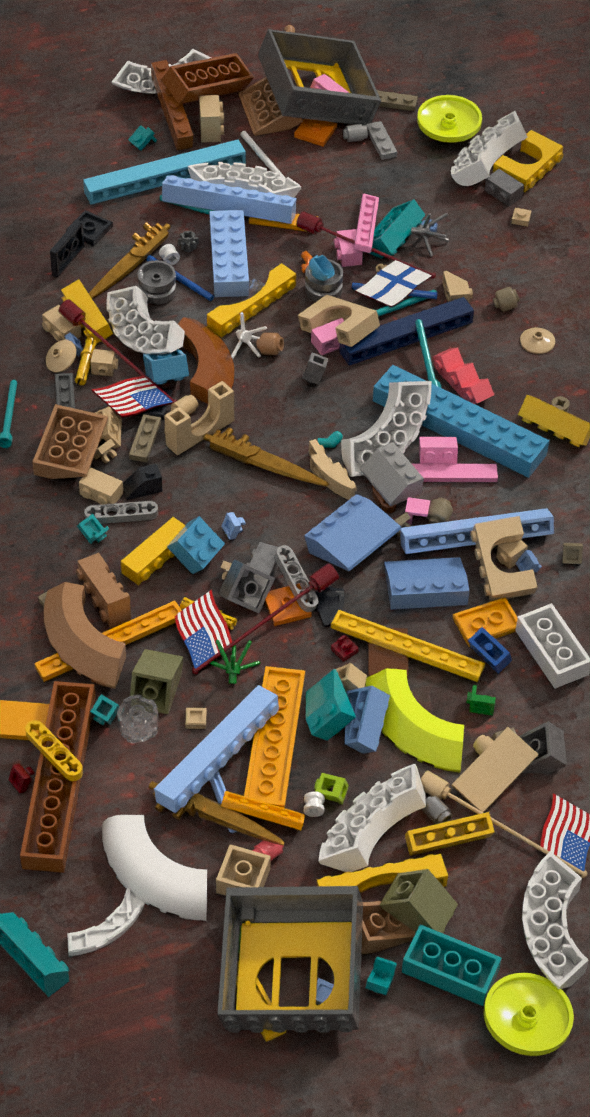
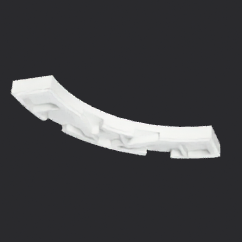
(108, 931)

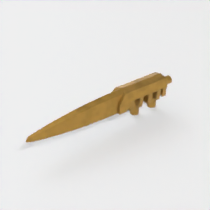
(141, 250)
(254, 455)
(226, 817)

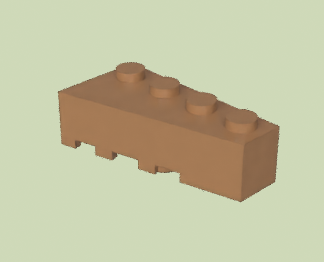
(105, 590)

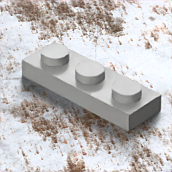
(381, 140)

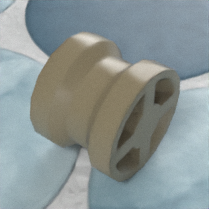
(561, 403)

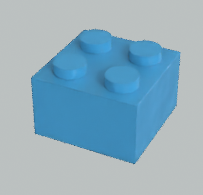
(166, 366)
(195, 545)

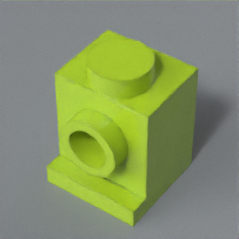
(338, 784)

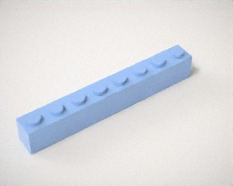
(223, 197)
(458, 532)
(216, 749)

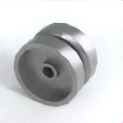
(157, 281)
(317, 289)

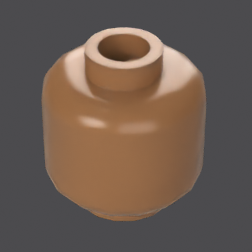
(270, 344)

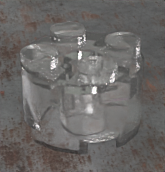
(138, 719)

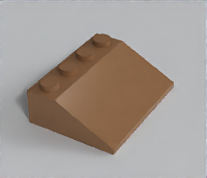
(264, 111)
(68, 443)

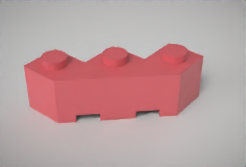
(462, 376)

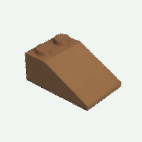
(381, 929)

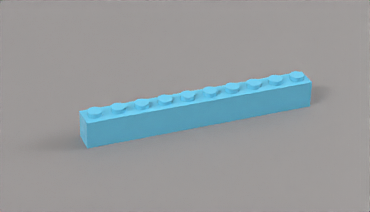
(154, 173)

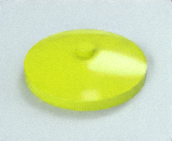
(449, 118)
(528, 1014)

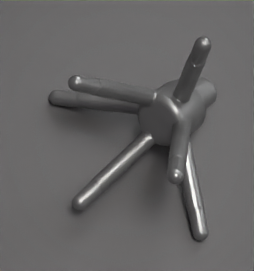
(424, 231)

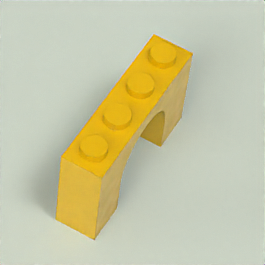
(539, 147)

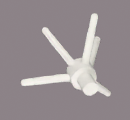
(245, 336)

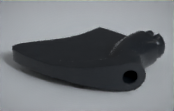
(329, 603)

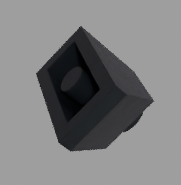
(143, 482)

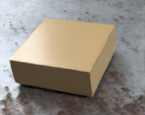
(196, 718)

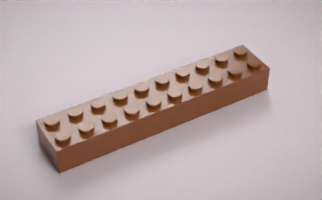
(54, 796)

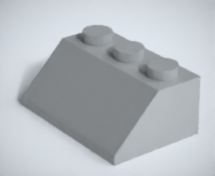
(392, 475)

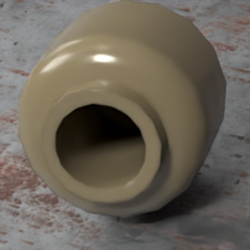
(506, 299)
(439, 511)

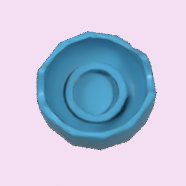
(321, 268)

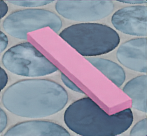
(366, 223)
(457, 472)

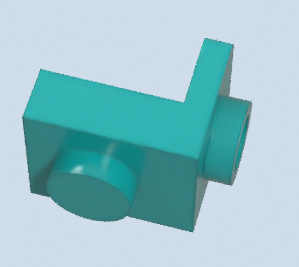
(142, 137)
(92, 529)
(381, 976)

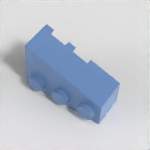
(370, 709)

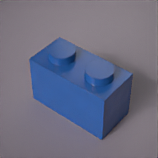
(490, 650)

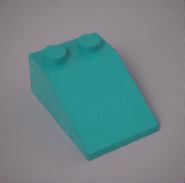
(328, 707)

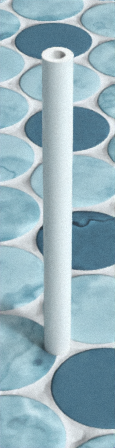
(260, 153)

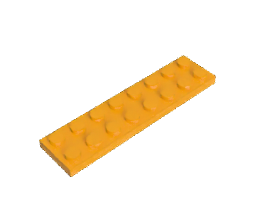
(275, 741)

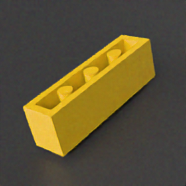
(94, 318)
(556, 420)
(151, 553)
(449, 833)

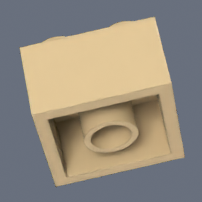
(211, 118)
(242, 869)

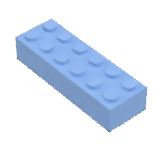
(229, 253)

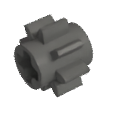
(188, 241)

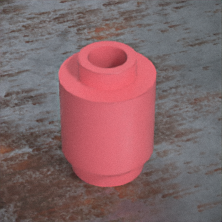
(269, 849)

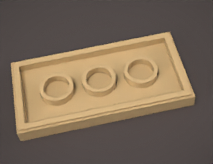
(495, 770)

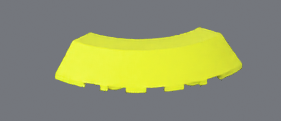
(415, 728)

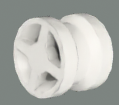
(169, 254)
(313, 804)

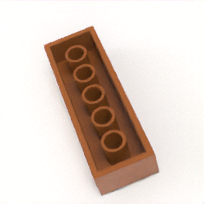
(207, 77)

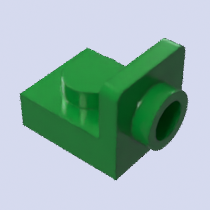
(480, 703)

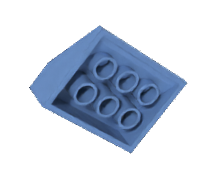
(351, 533)
(426, 583)

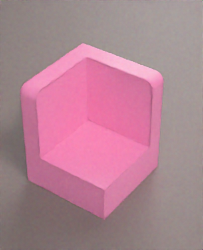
(417, 507)

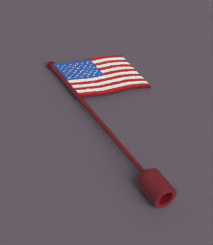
(129, 395)
(204, 624)

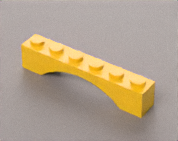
(227, 317)
(387, 873)

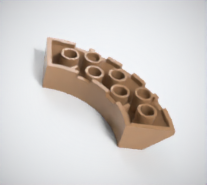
(77, 639)

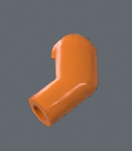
(306, 257)

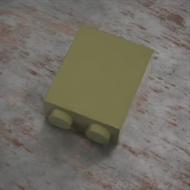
(157, 678)
(418, 900)

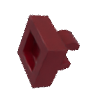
(344, 648)
(20, 777)

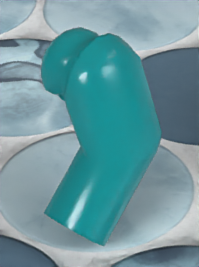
(332, 441)

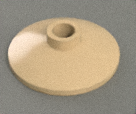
(537, 340)
(61, 356)

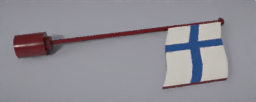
(391, 283)

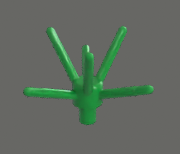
(233, 668)

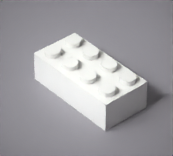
(553, 645)

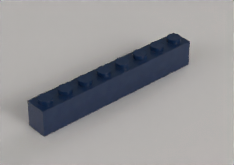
(404, 330)

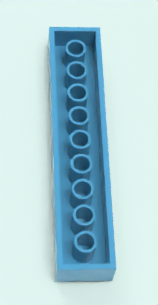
(473, 426)

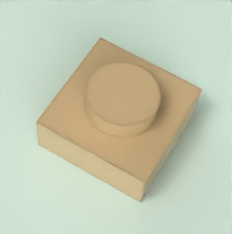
(521, 217)

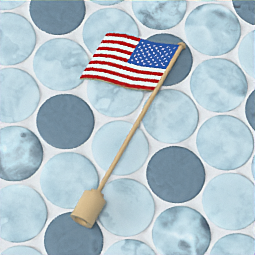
(563, 834)

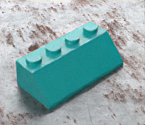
(396, 227)
(31, 954)

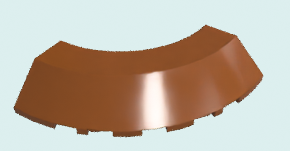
(211, 356)

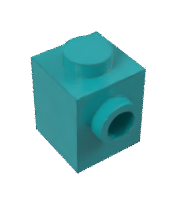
(104, 710)

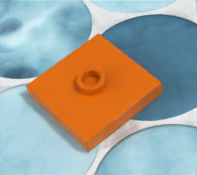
(315, 131)
(277, 598)

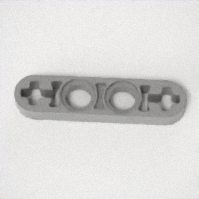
(121, 509)
(299, 577)

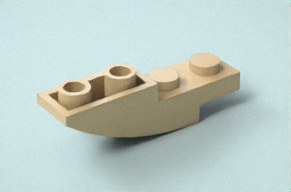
(329, 472)

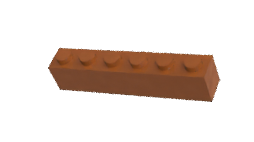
(173, 111)

